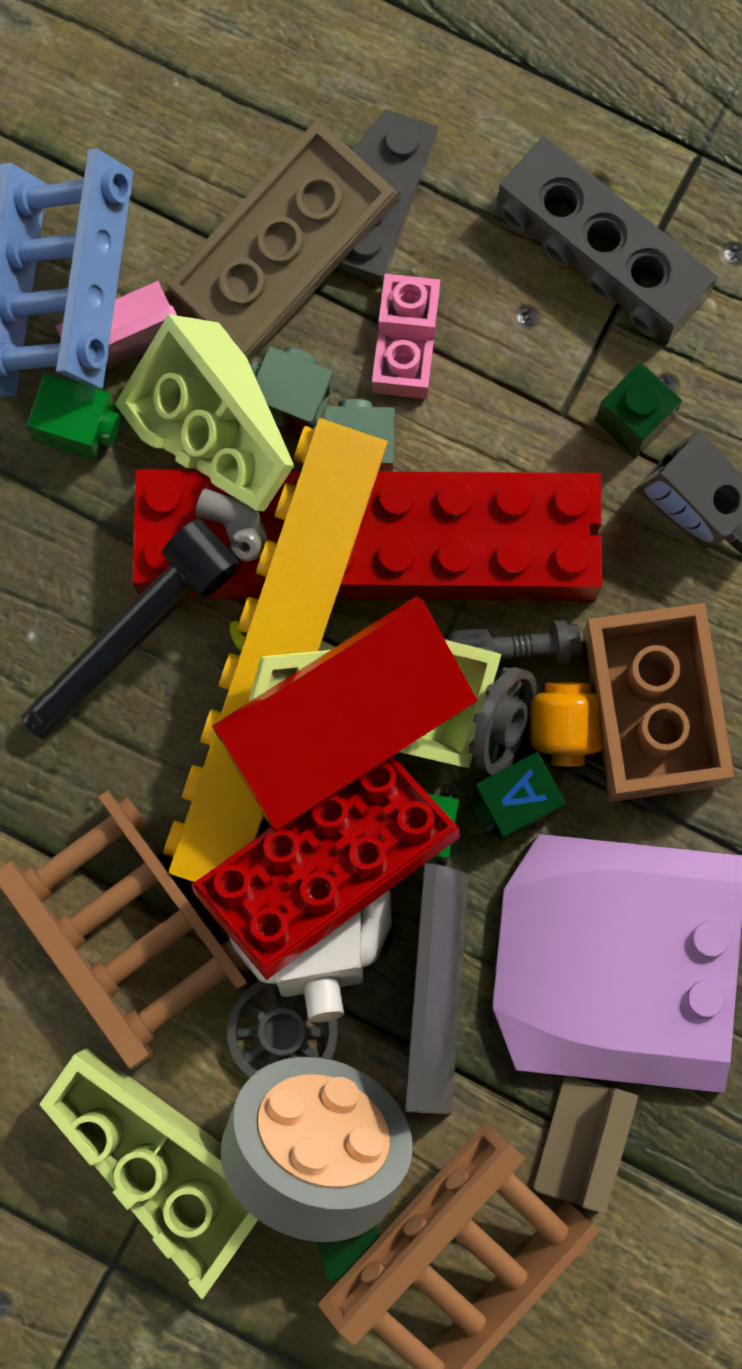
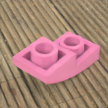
(405, 336)

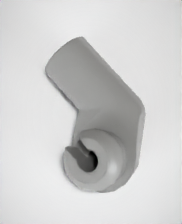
(240, 521)

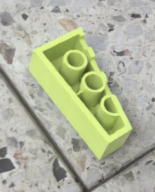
(154, 1163)

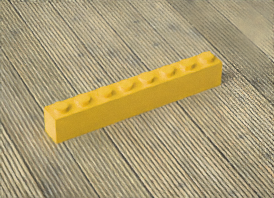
(288, 618)

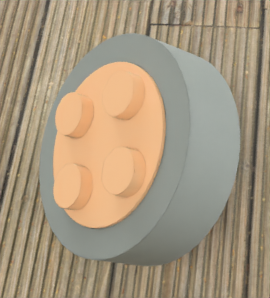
(316, 1149)

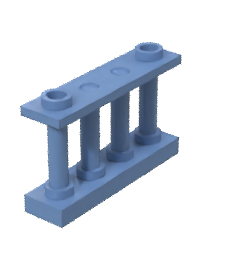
(93, 273)

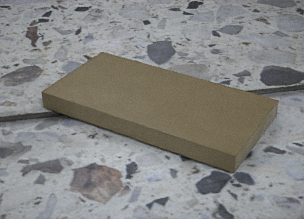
(283, 239)

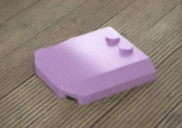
(620, 962)

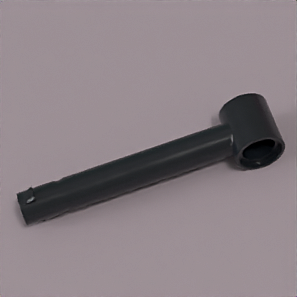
(196, 565)

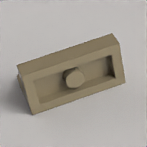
(585, 1143)

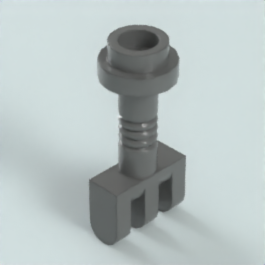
(561, 642)

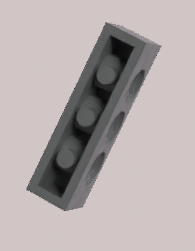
(552, 176)

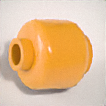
(566, 723)

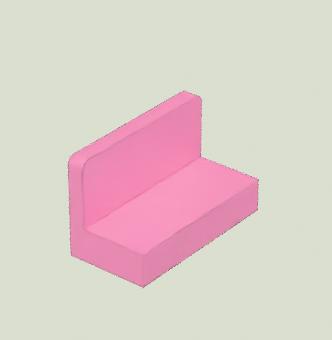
(135, 323)

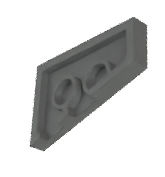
(398, 152)

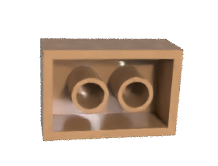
(658, 702)

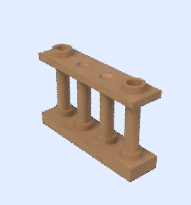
(65, 935)
(426, 1228)

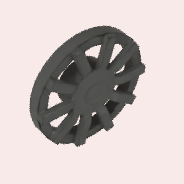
(503, 721)
(280, 1030)

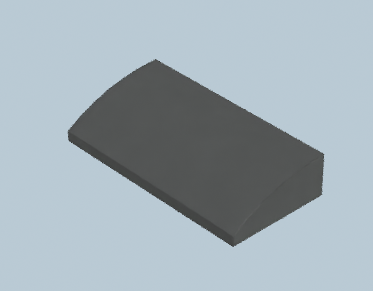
(437, 990)

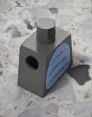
(688, 486)

